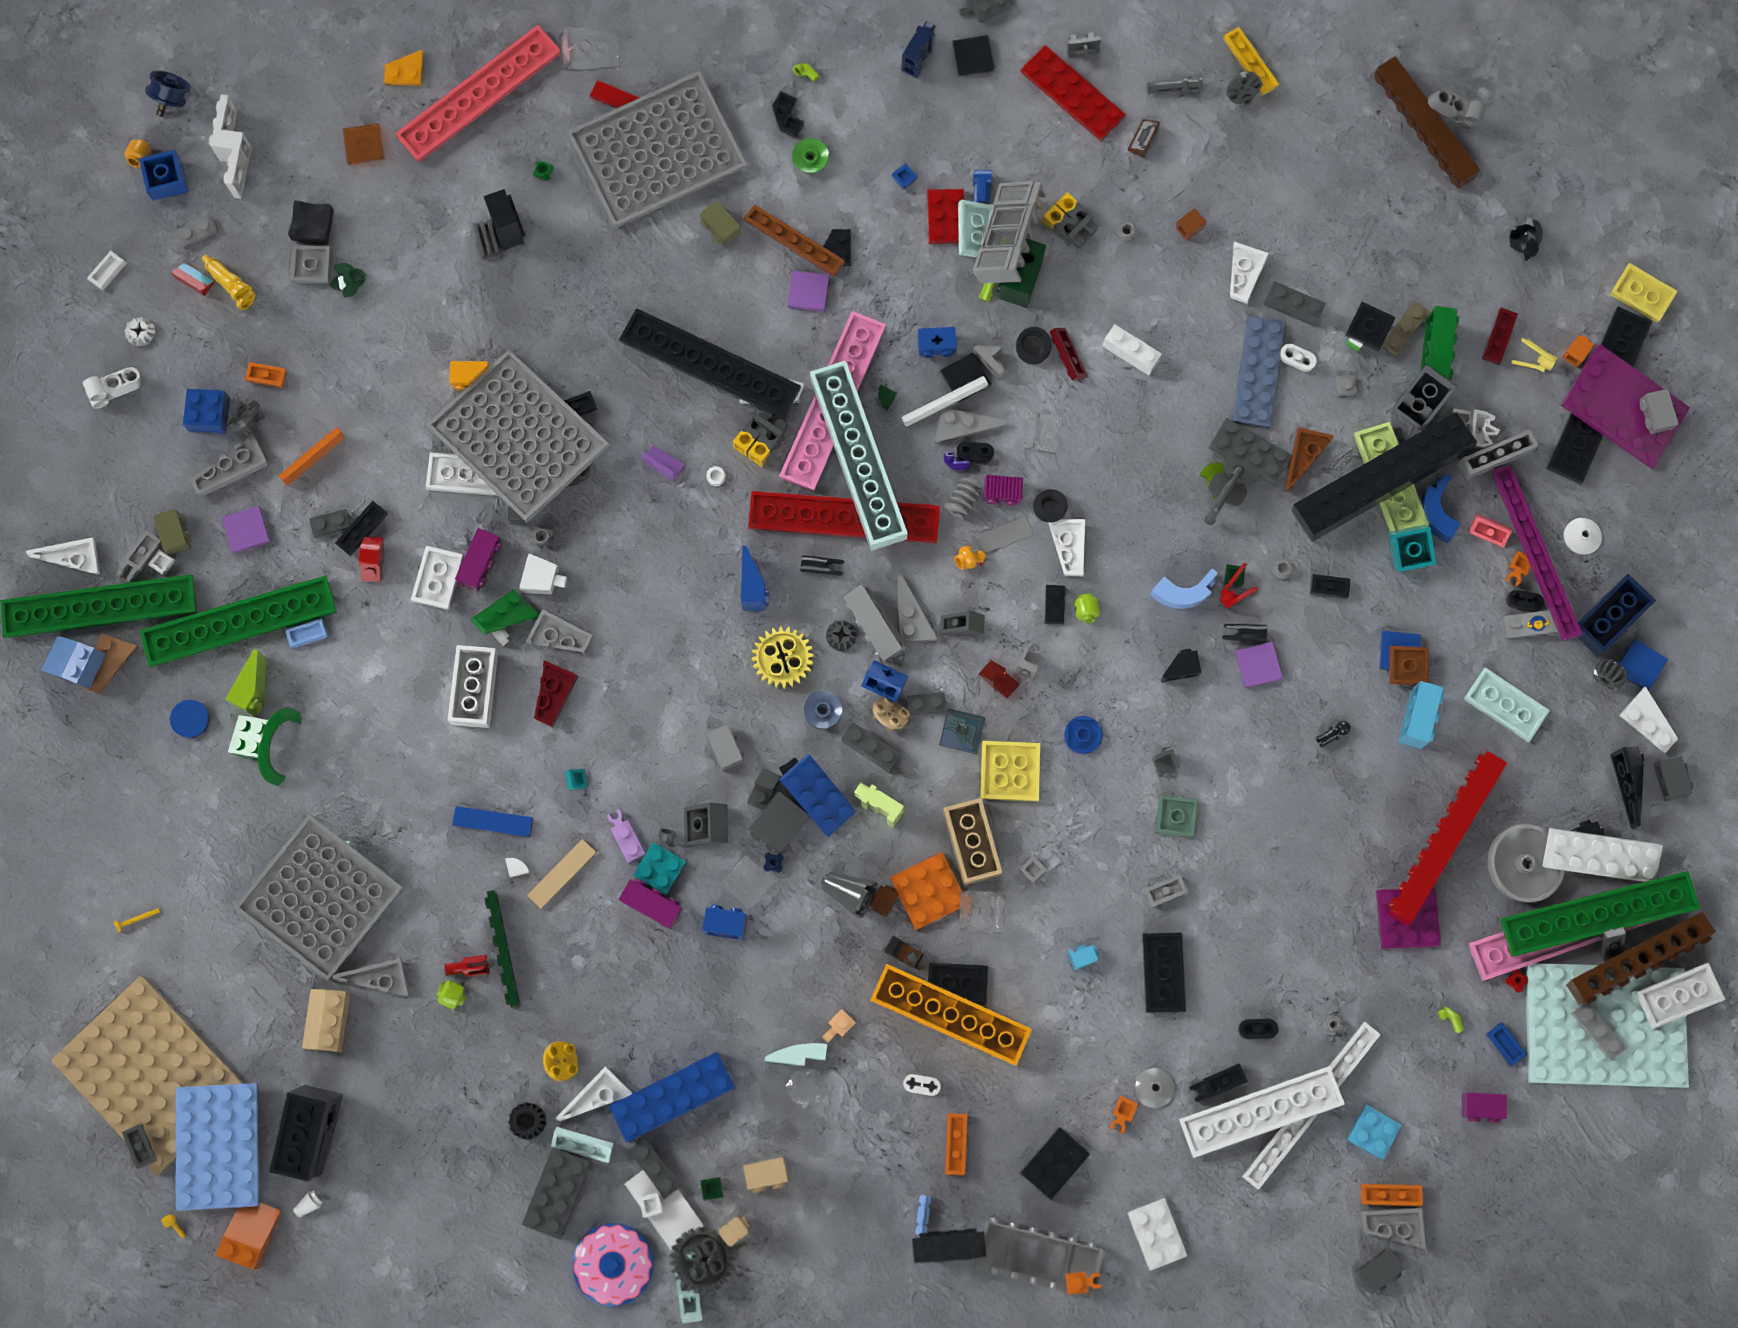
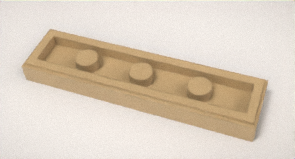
(561, 874)

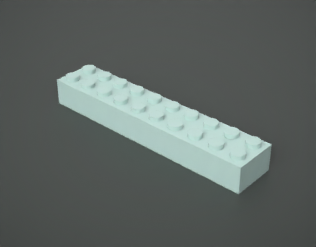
(858, 455)

